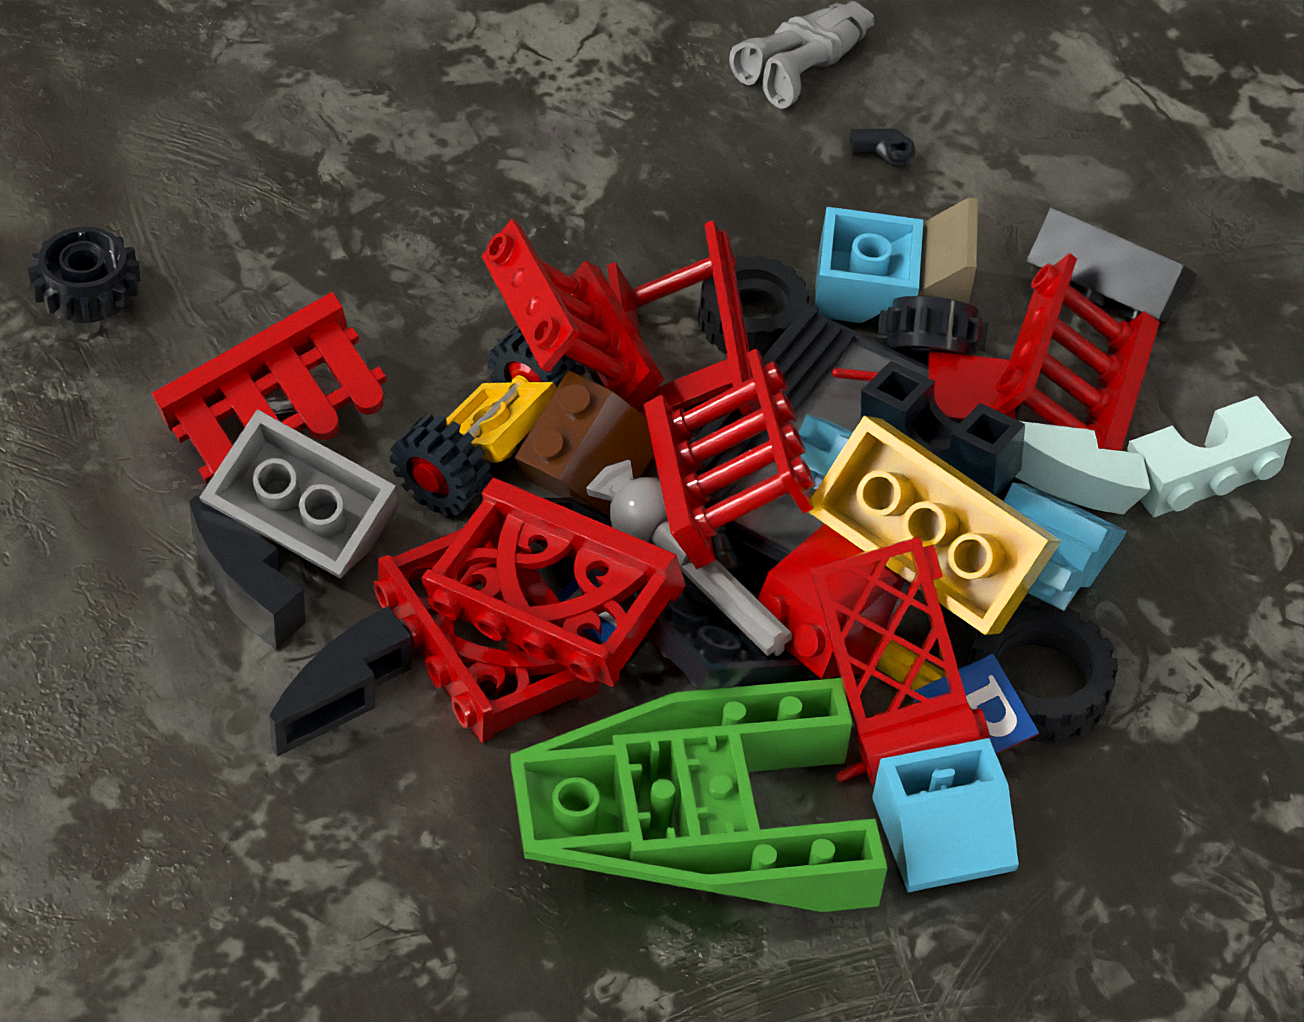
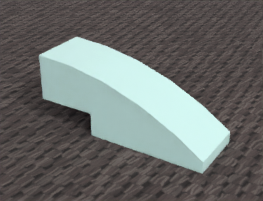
(1077, 471)

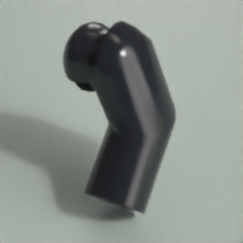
(887, 143)

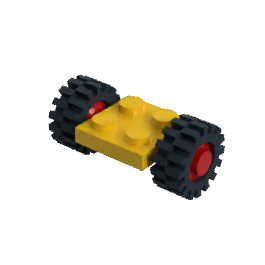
(450, 456)

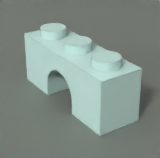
(1241, 447)

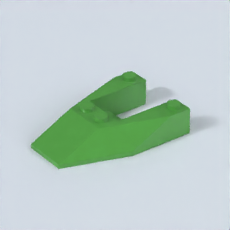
(673, 804)

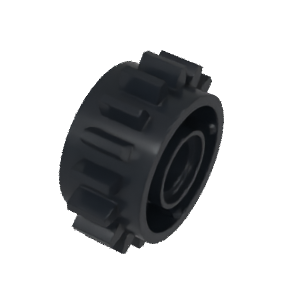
(84, 274)
(932, 324)

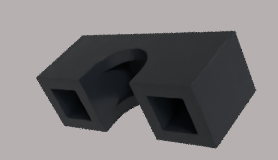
(982, 447)

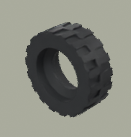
(763, 280)

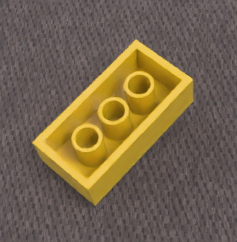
(896, 490)

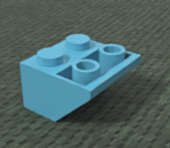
(947, 814)

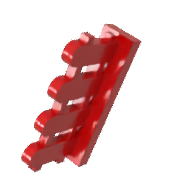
(264, 363)

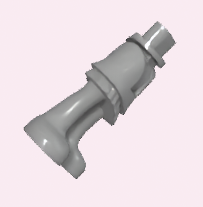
(796, 46)

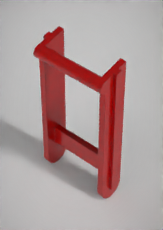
(721, 375)

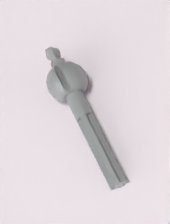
(640, 511)

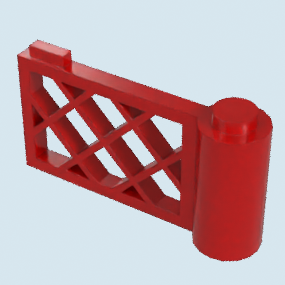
(921, 724)

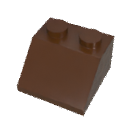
(580, 436)

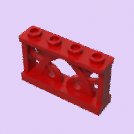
(537, 629)
(449, 654)

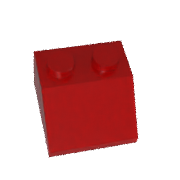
(794, 602)

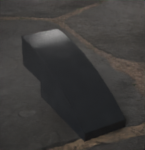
(247, 574)
(341, 680)

